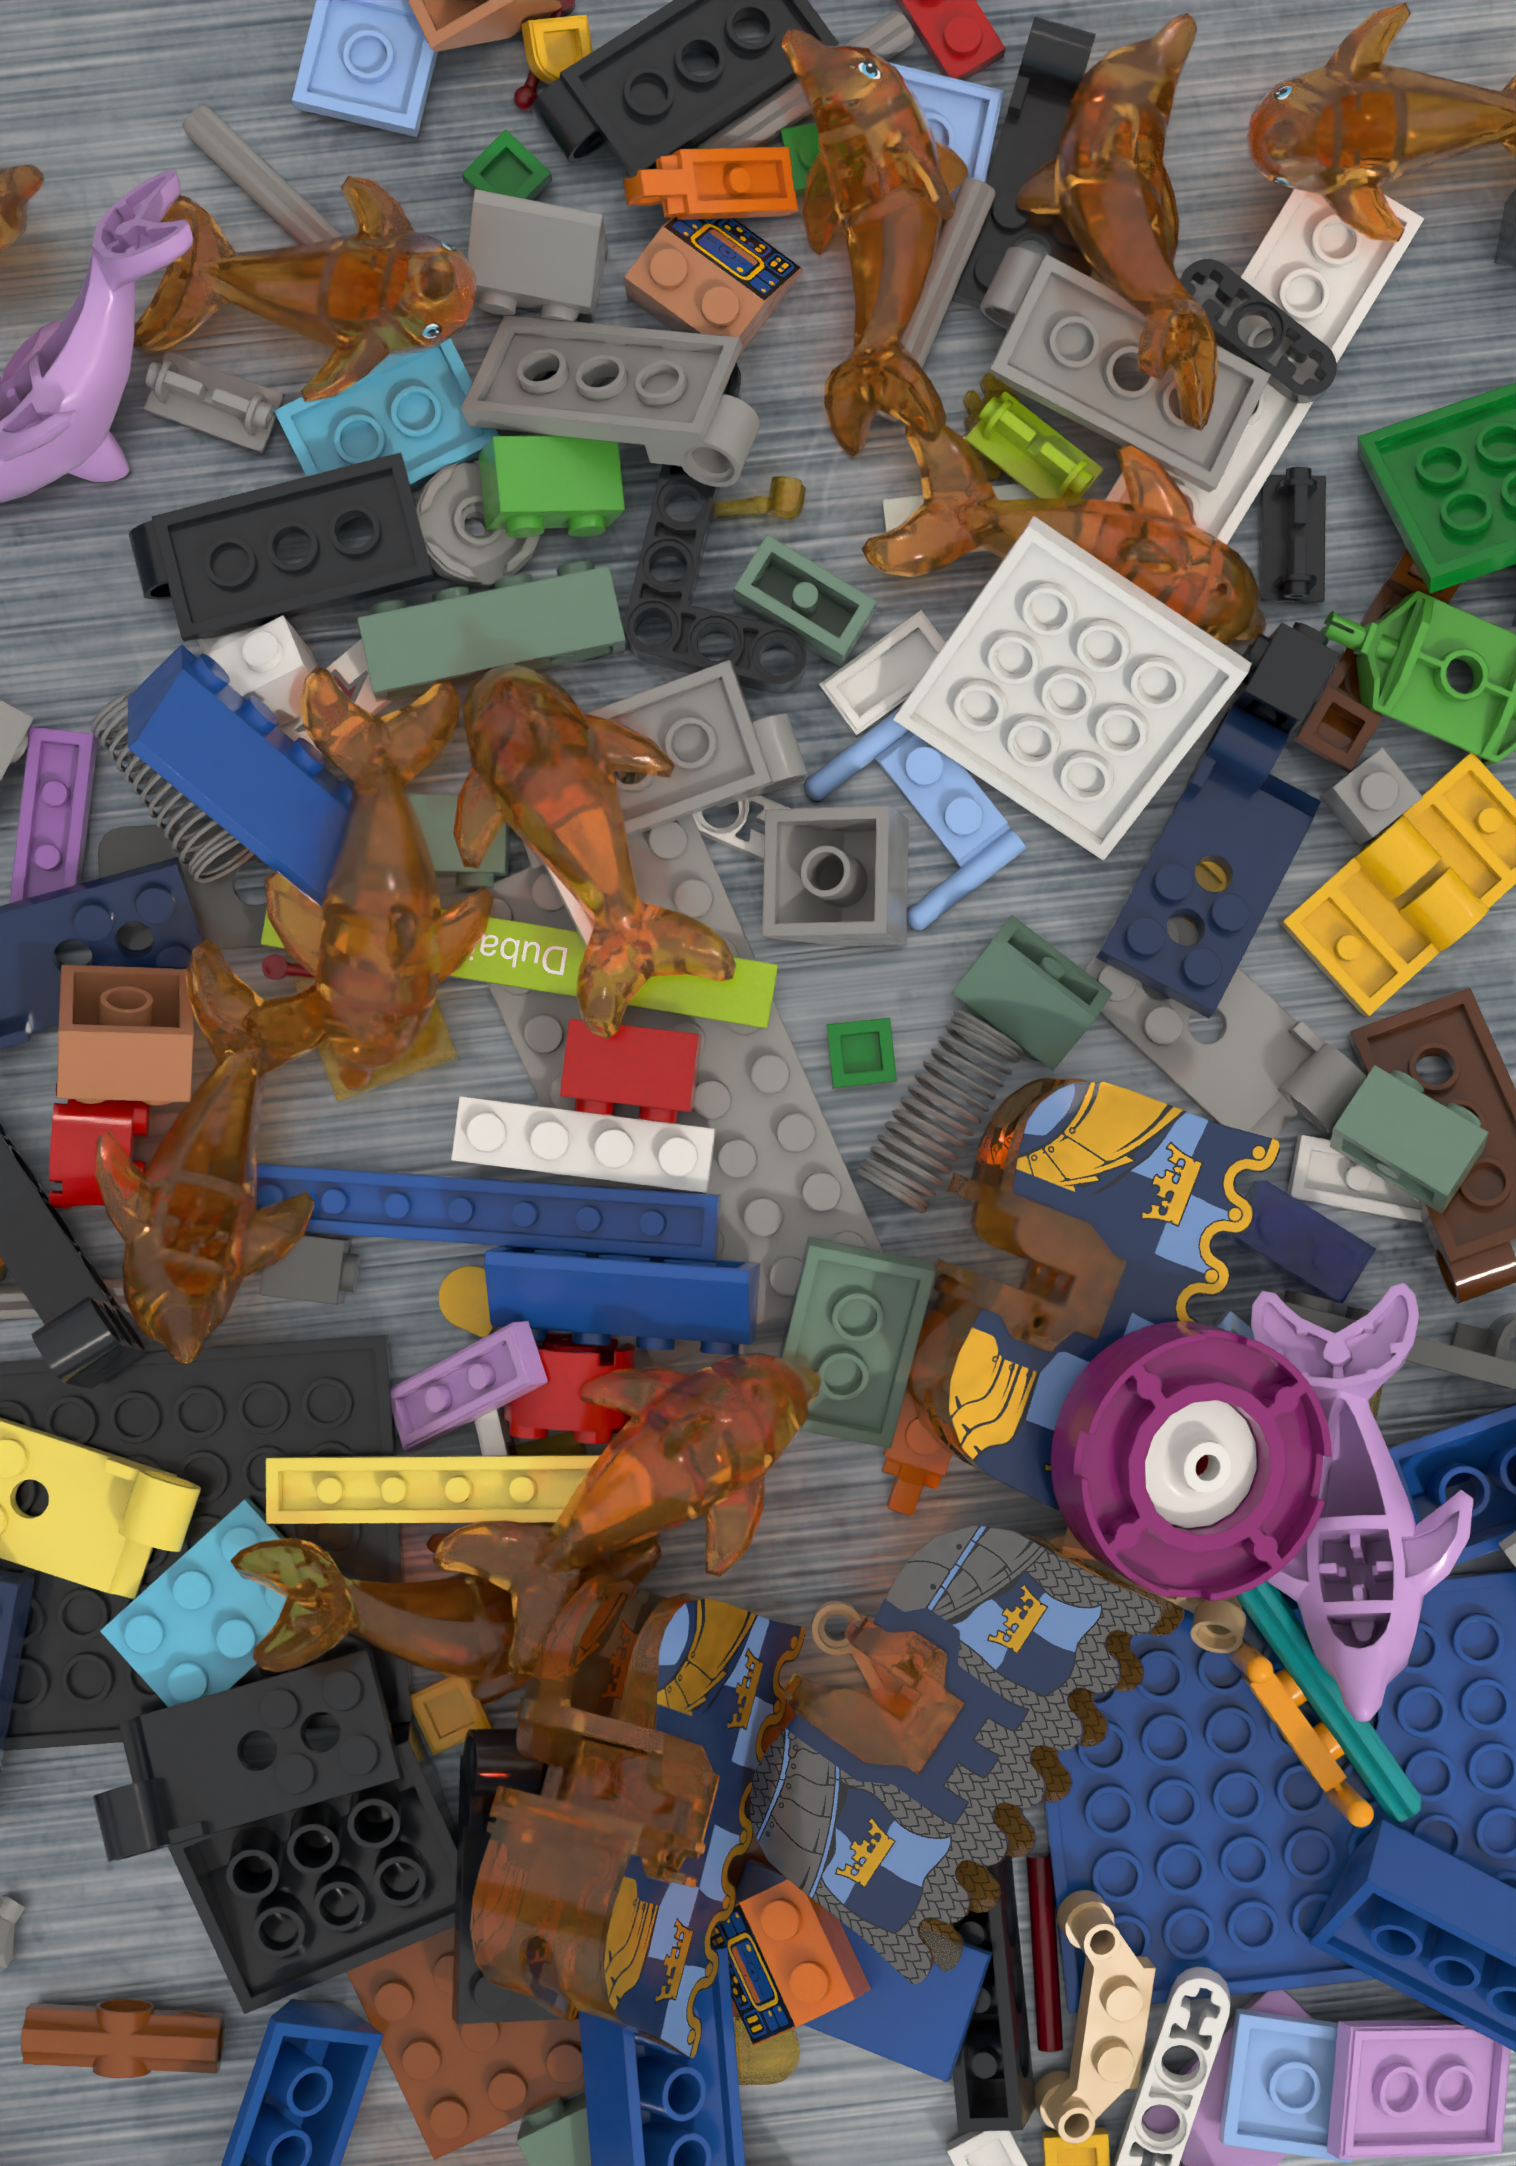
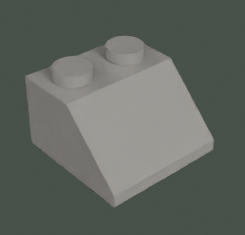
(536, 257)
(836, 875)

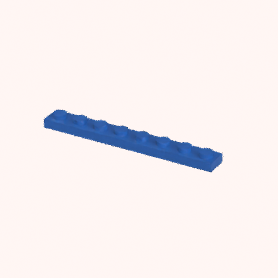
(499, 1211)

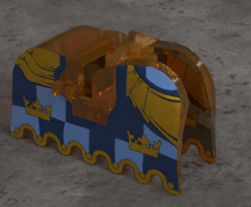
(1118, 1232)
(624, 1860)

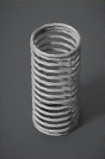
(207, 849)
(872, 1170)

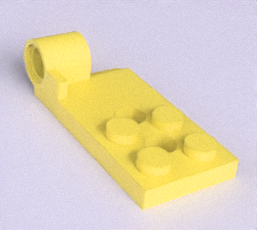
(99, 1512)

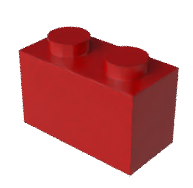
(631, 1068)

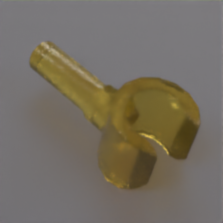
(784, 501)

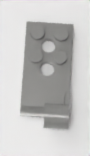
(1063, 354)
(661, 398)
(712, 743)
(1256, 1070)

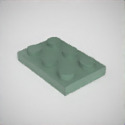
(859, 1328)

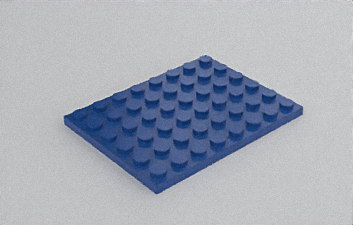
(1221, 1837)

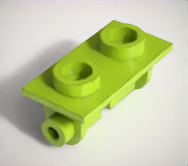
(1031, 450)

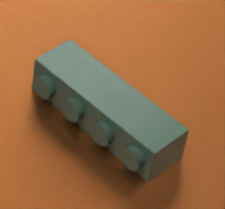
(469, 634)

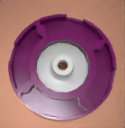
(1190, 1460)

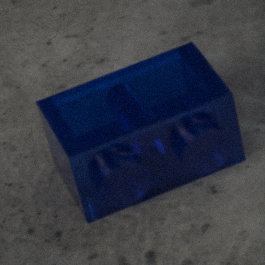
(1302, 1243)

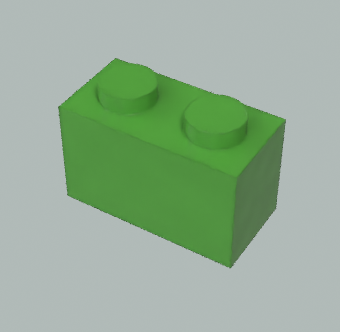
(550, 484)

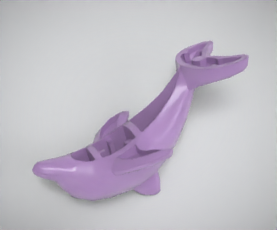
(73, 373)
(1367, 1558)

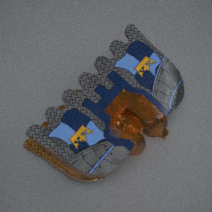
(905, 1803)

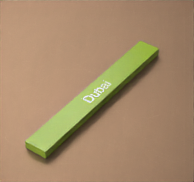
(550, 960)

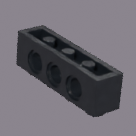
(995, 2060)

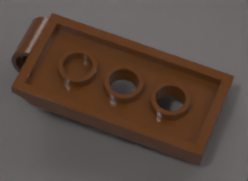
(1480, 1220)

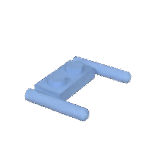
(942, 798)

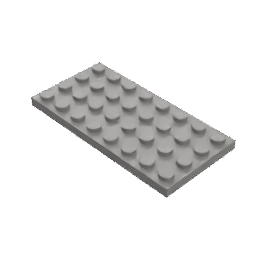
(771, 1141)

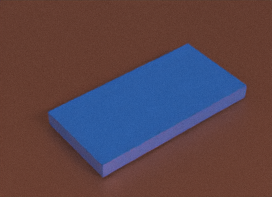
(895, 2019)

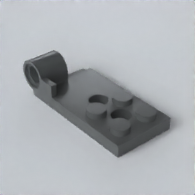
(1472, 1350)

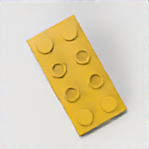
(1412, 887)

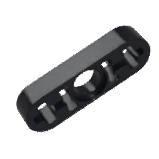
(1304, 343)

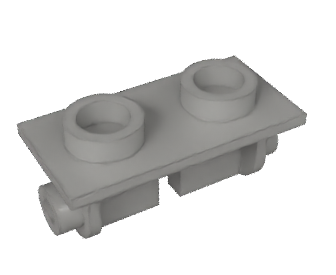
(212, 401)

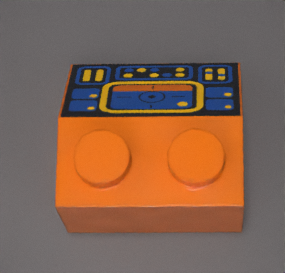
(787, 1961)

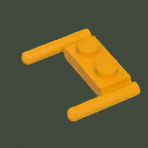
(1313, 1746)

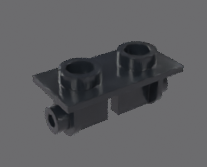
(1293, 537)

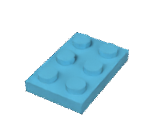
(399, 407)
(200, 1618)

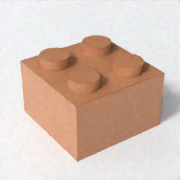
(124, 1035)

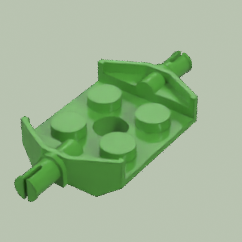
(1405, 667)

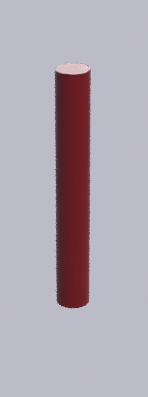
(1044, 1953)

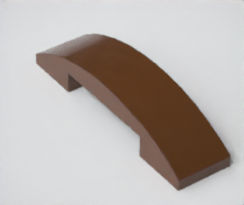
(1338, 722)

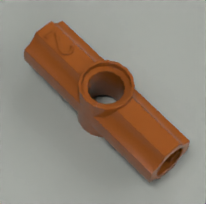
(123, 2038)

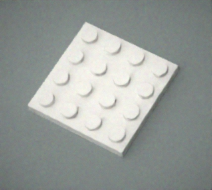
(1071, 689)

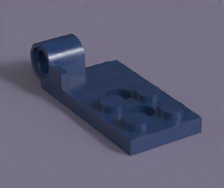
(1224, 816)
(92, 914)

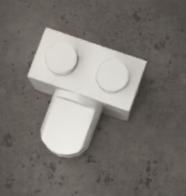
(265, 664)

